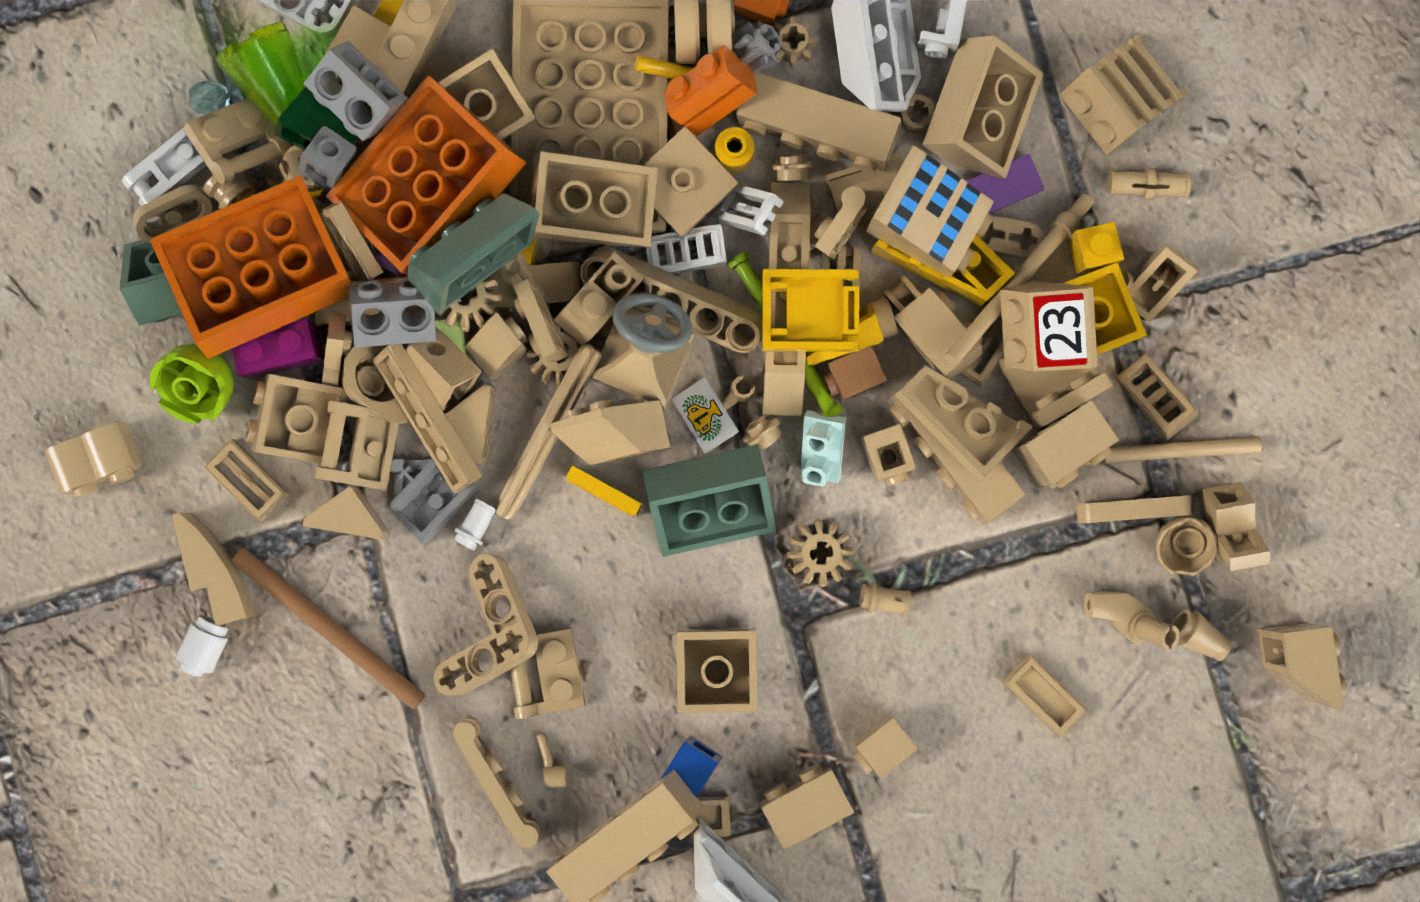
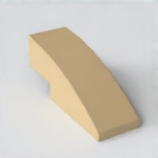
(211, 568)

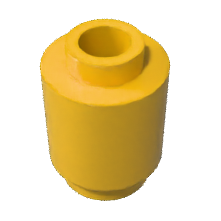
(734, 162)

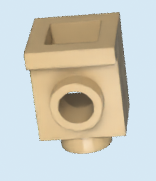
(894, 441)

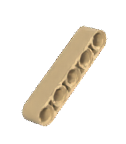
(693, 300)

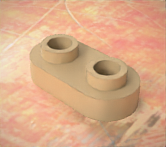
(171, 211)

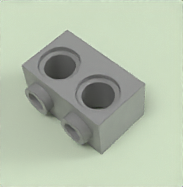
(360, 84)
(391, 323)

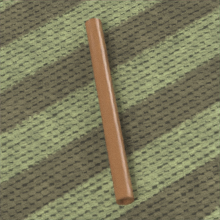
(328, 628)

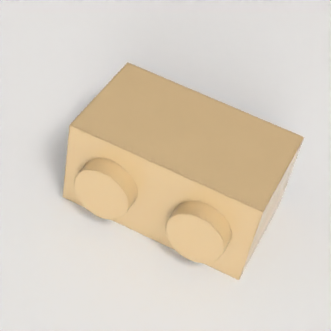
(805, 806)

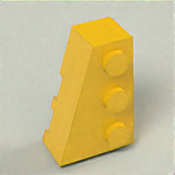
(976, 284)

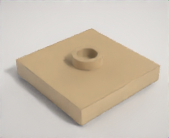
(688, 182)

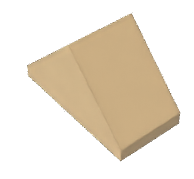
(1160, 281)
(473, 422)
(348, 514)

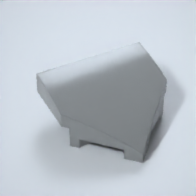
(424, 497)

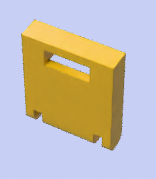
(816, 310)

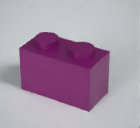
(280, 350)

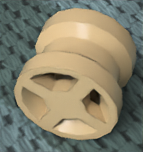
(228, 192)

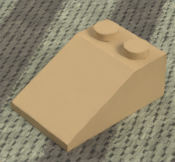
(592, 200)

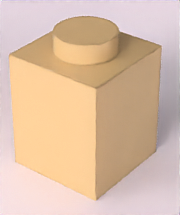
(883, 747)

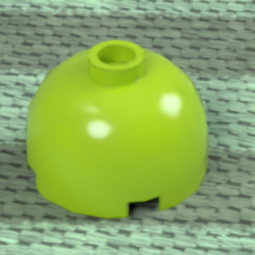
(192, 384)

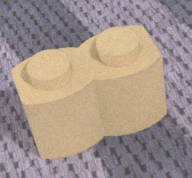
(93, 459)

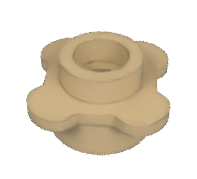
(792, 168)
(762, 432)

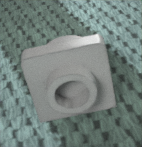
(326, 158)

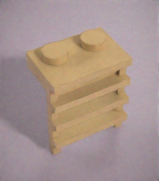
(1121, 94)

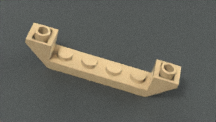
(787, 250)

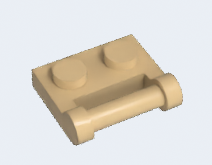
(232, 129)
(836, 231)
(370, 449)
(557, 672)

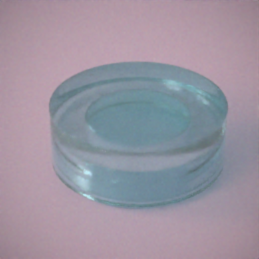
(208, 97)

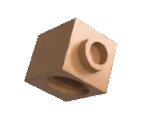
(854, 374)

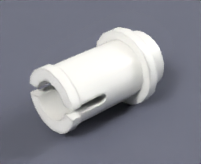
(475, 525)

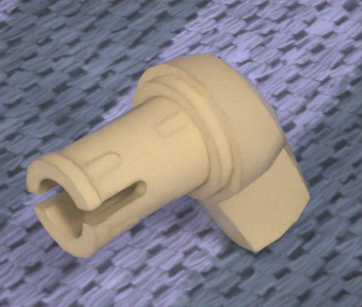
(1130, 618)

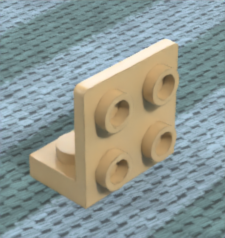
(1053, 393)

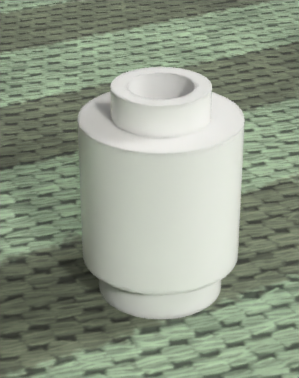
(202, 646)

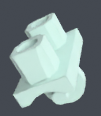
(822, 448)

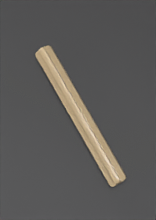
(542, 438)

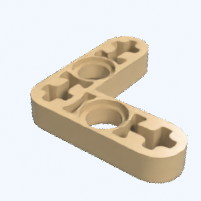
(502, 630)

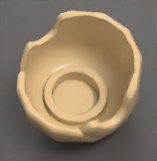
(1186, 545)

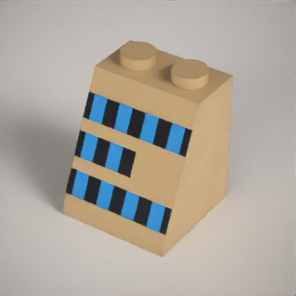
(931, 214)

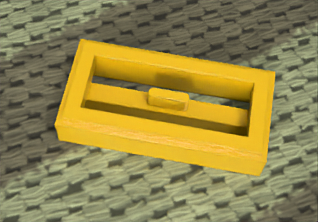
(603, 491)

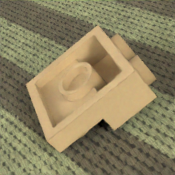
(291, 417)

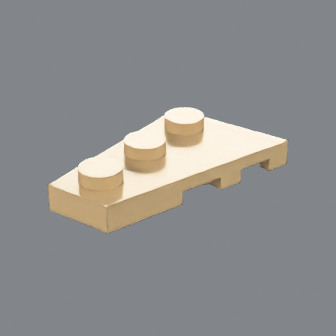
(964, 425)

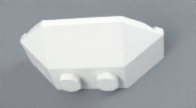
(877, 51)
(725, 874)

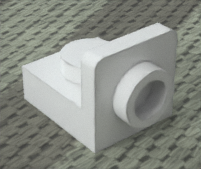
(950, 25)

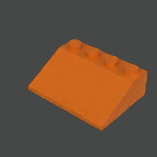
(424, 174)
(252, 267)

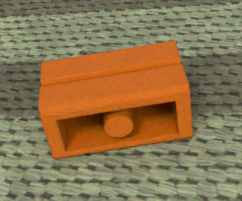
(710, 90)

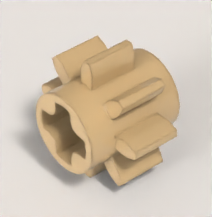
(800, 34)

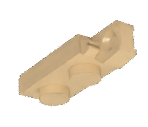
(533, 306)

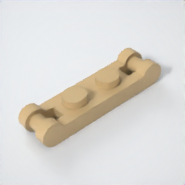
(504, 797)

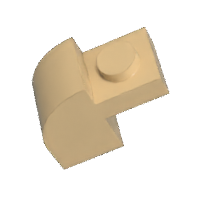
(1232, 517)

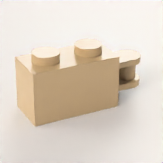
(931, 326)

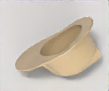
(367, 387)

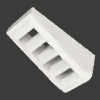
(699, 234)

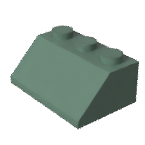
(472, 250)
(146, 285)
(709, 500)

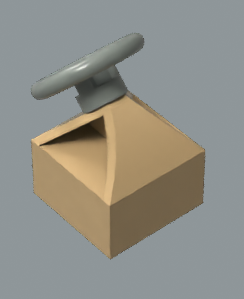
(643, 350)

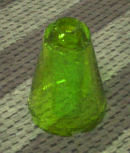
(265, 69)

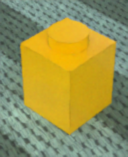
(1095, 248)

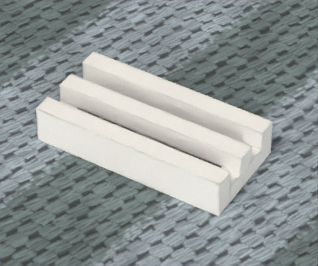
(760, 214)

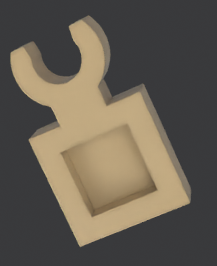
(337, 345)

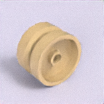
(702, 20)

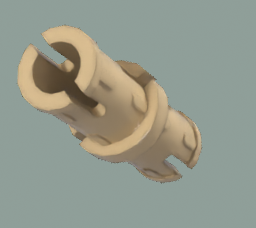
(1149, 183)

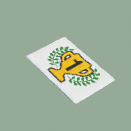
(705, 415)

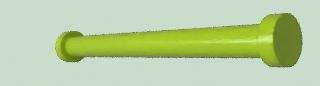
(812, 378)

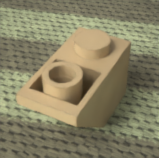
(598, 298)
(498, 346)

